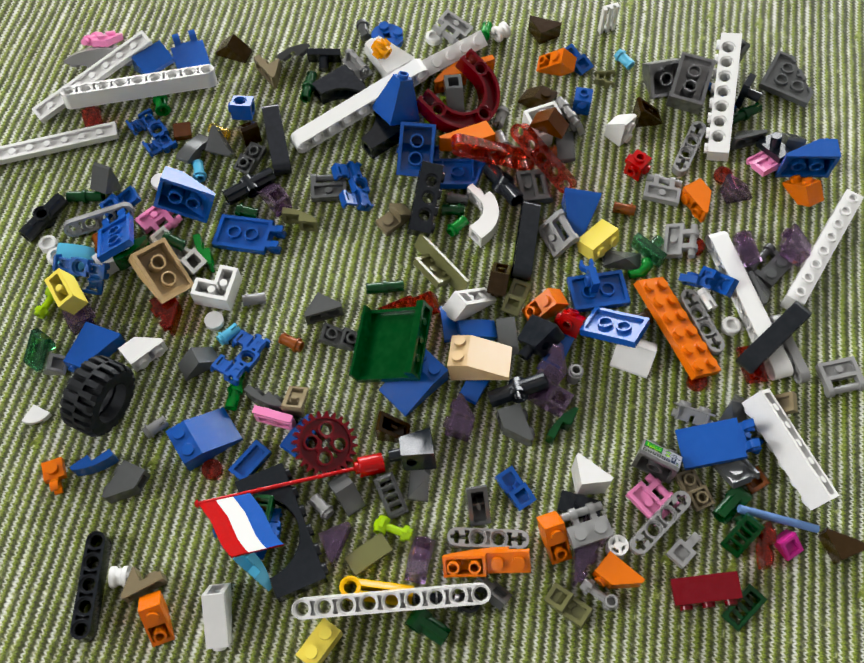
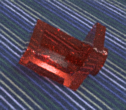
(92, 116)

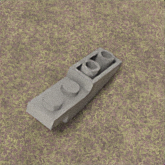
(90, 56)

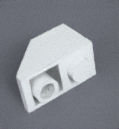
(620, 128)
(142, 350)

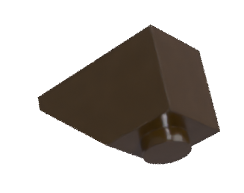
(537, 96)
(499, 279)

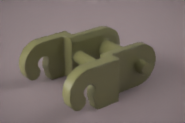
(603, 82)

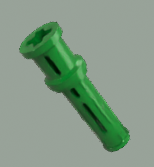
(161, 103)

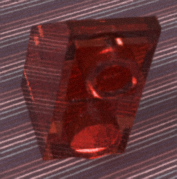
(169, 313)

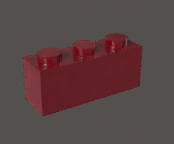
(706, 591)

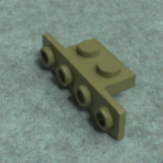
(437, 266)

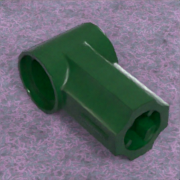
(728, 506)
(423, 623)

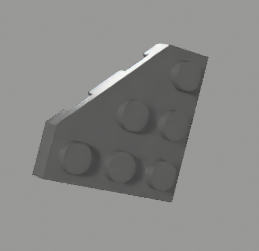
(786, 80)

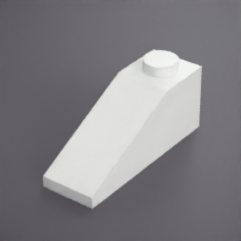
(467, 302)

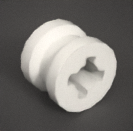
(501, 31)
(619, 543)
(118, 576)

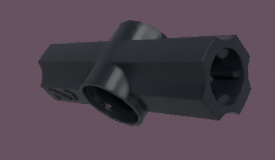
(503, 184)
(249, 186)
(43, 217)
(518, 389)

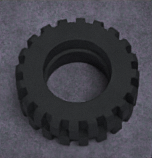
(97, 396)

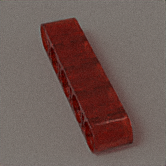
(485, 147)
(535, 155)

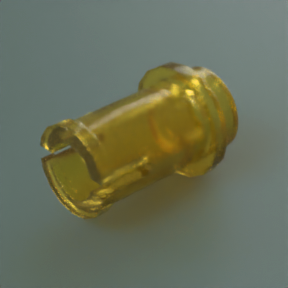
(226, 132)

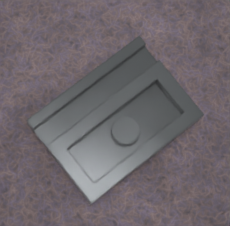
(737, 472)

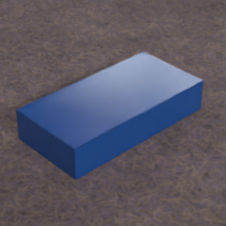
(250, 460)

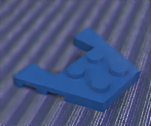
(459, 172)

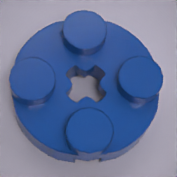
(389, 30)

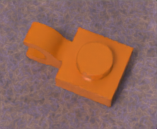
(53, 473)

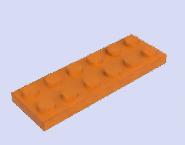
(677, 328)

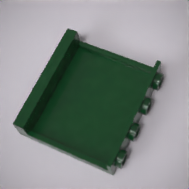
(391, 344)

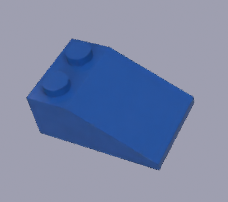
(415, 146)
(811, 160)
(183, 195)
(410, 394)
(203, 437)

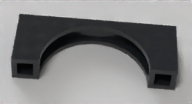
(344, 84)
(305, 568)

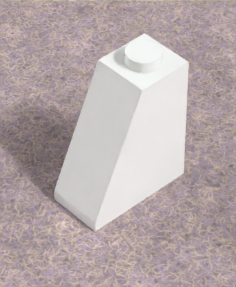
(395, 60)
(217, 616)

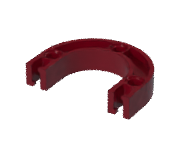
(488, 97)

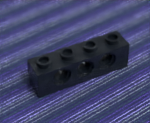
(427, 172)

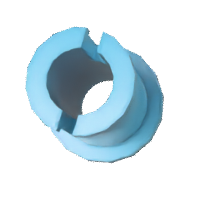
(624, 59)
(198, 169)
(228, 334)

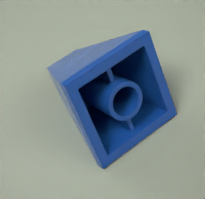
(397, 100)
(579, 208)

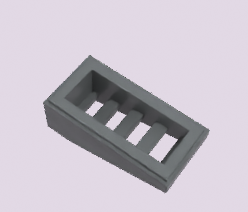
(397, 493)

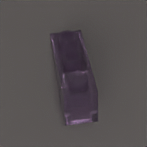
(582, 557)

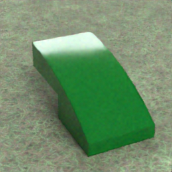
(205, 252)

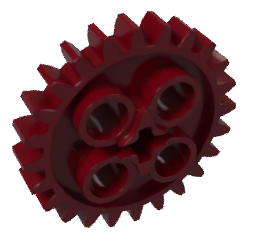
(310, 456)

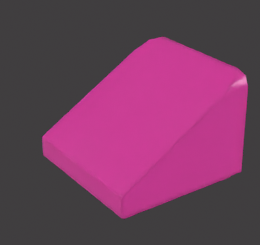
(788, 544)

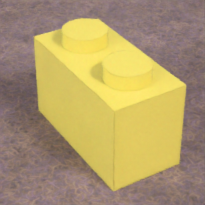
(598, 240)
(66, 291)
(320, 643)

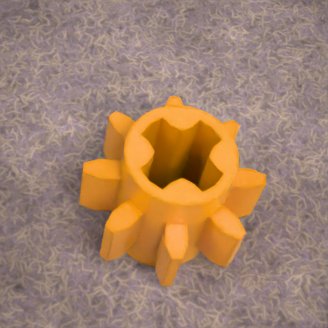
(381, 48)

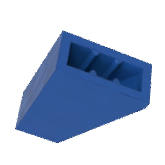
(92, 342)

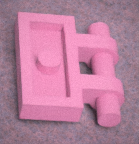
(98, 39)
(154, 217)
(646, 500)

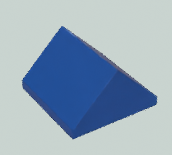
(152, 59)

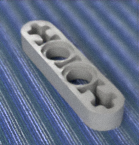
(686, 147)
(95, 215)
(705, 320)
(800, 370)
(657, 520)
(487, 536)

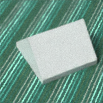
(635, 360)
(589, 477)

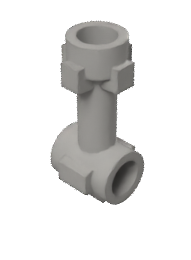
(609, 601)

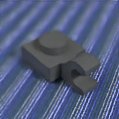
(499, 594)

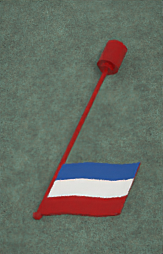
(242, 522)

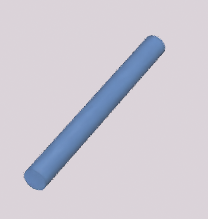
(778, 518)

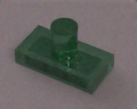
(650, 248)
(37, 349)

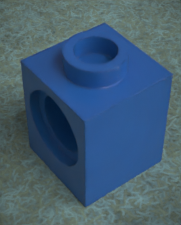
(582, 100)
(242, 107)

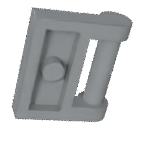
(553, 236)
(840, 370)

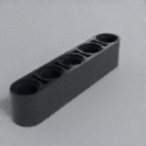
(276, 140)
(526, 241)
(773, 337)
(94, 596)

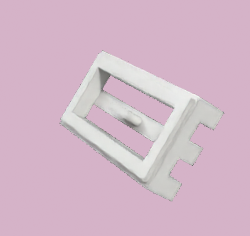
(611, 17)

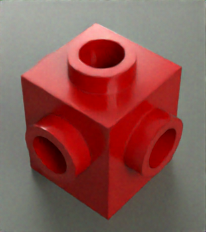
(637, 165)
(570, 322)

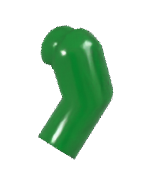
(644, 269)

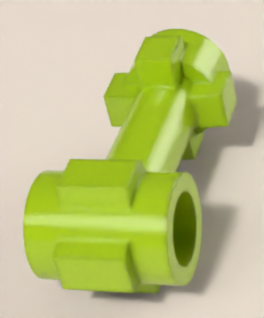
(42, 311)
(382, 526)

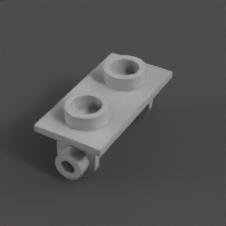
(355, 63)
(684, 411)

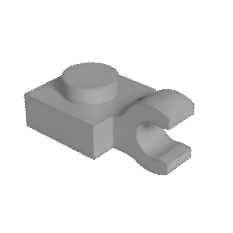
(682, 550)

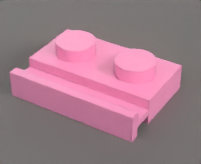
(762, 163)
(274, 418)

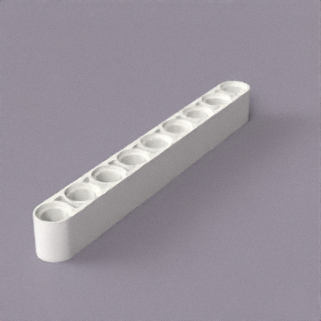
(139, 86)
(350, 110)
(747, 300)
(380, 598)

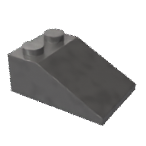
(690, 83)

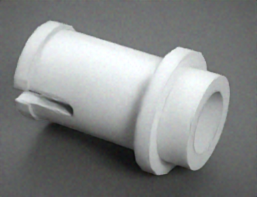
(707, 299)

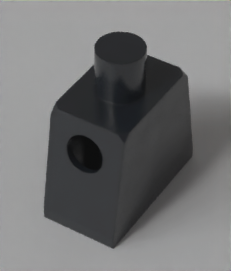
(538, 337)
(415, 451)

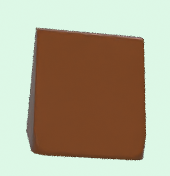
(758, 484)

